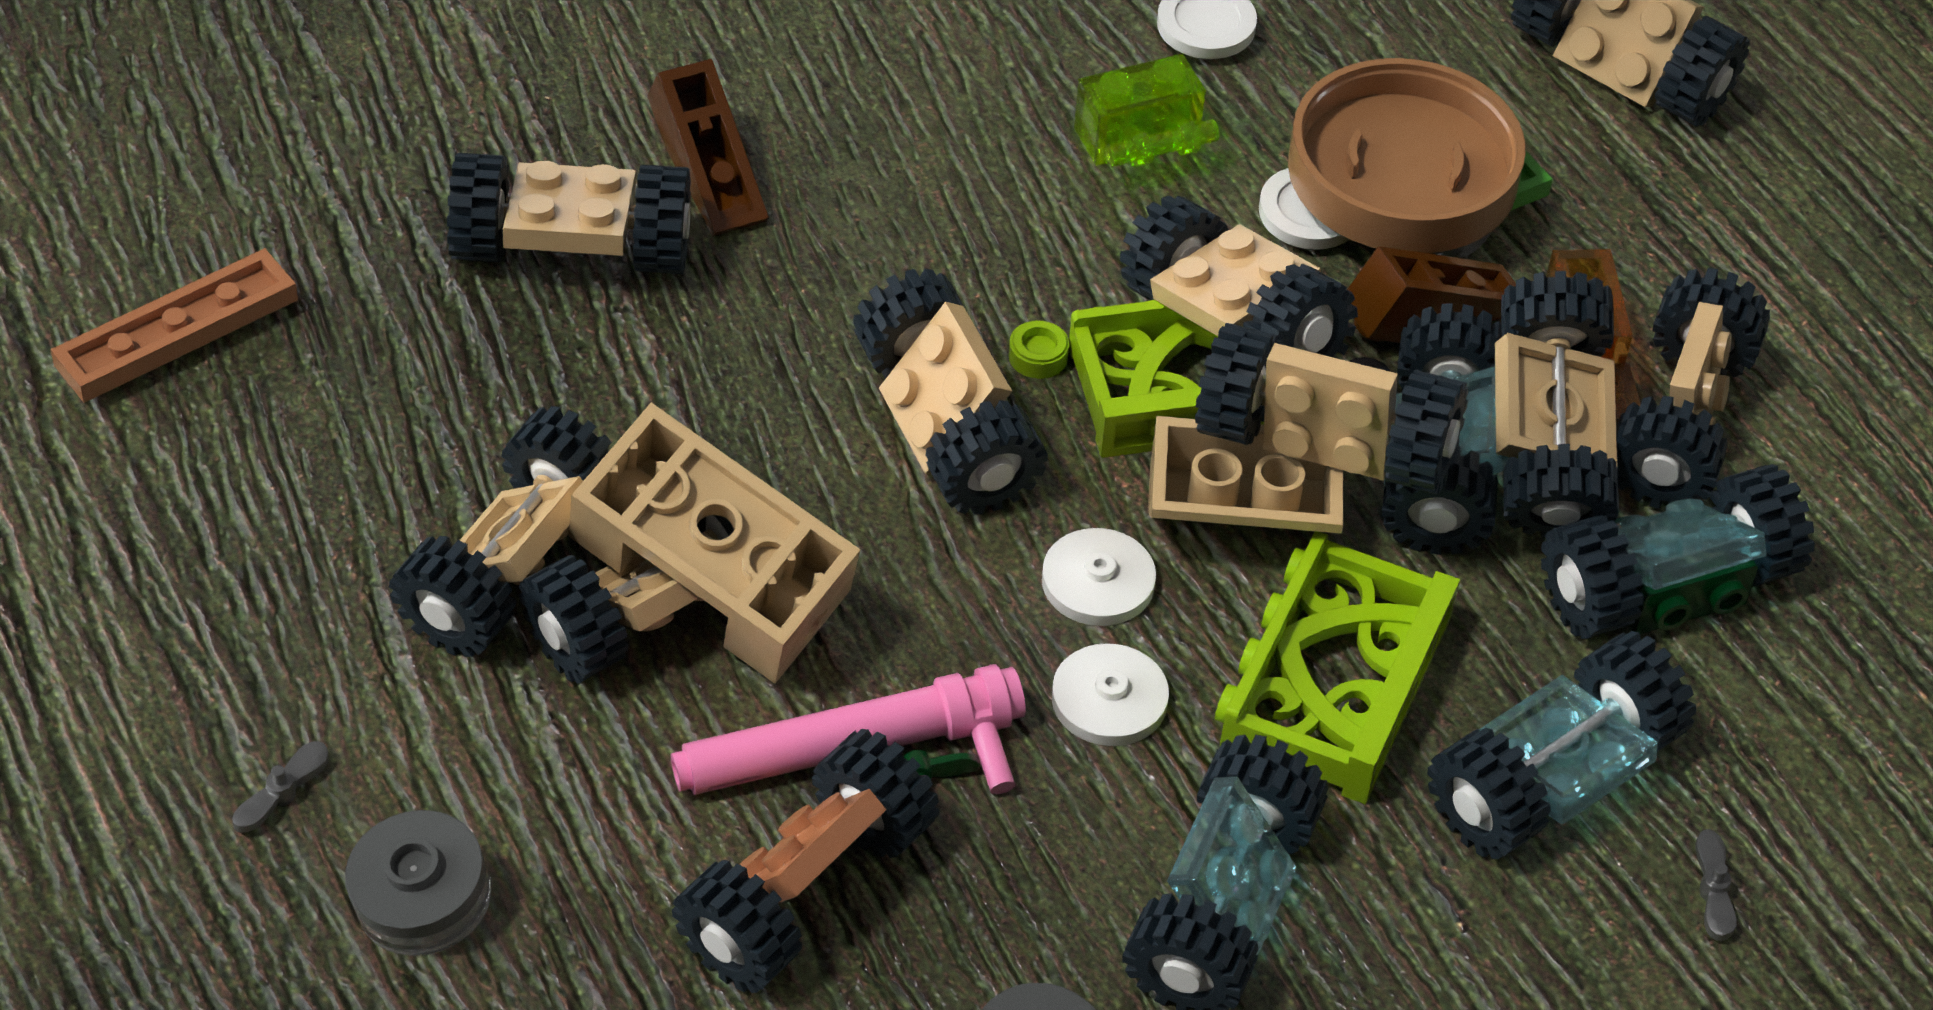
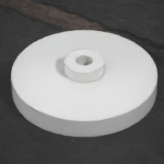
(1207, 26)
(1289, 218)
(1098, 576)
(1110, 694)

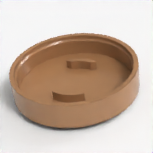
(1406, 155)

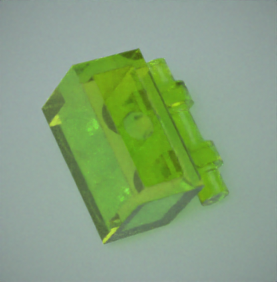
(1143, 113)

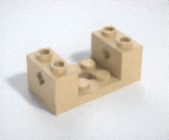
(770, 577)

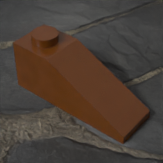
(704, 137)
(1405, 282)

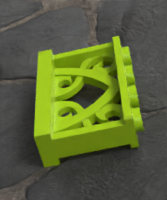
(1142, 339)
(1365, 738)

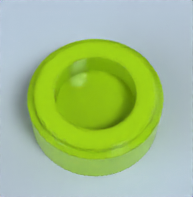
(1038, 349)

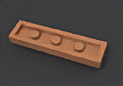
(174, 325)

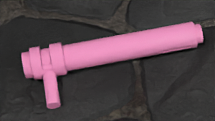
(948, 708)

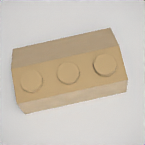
(1238, 483)

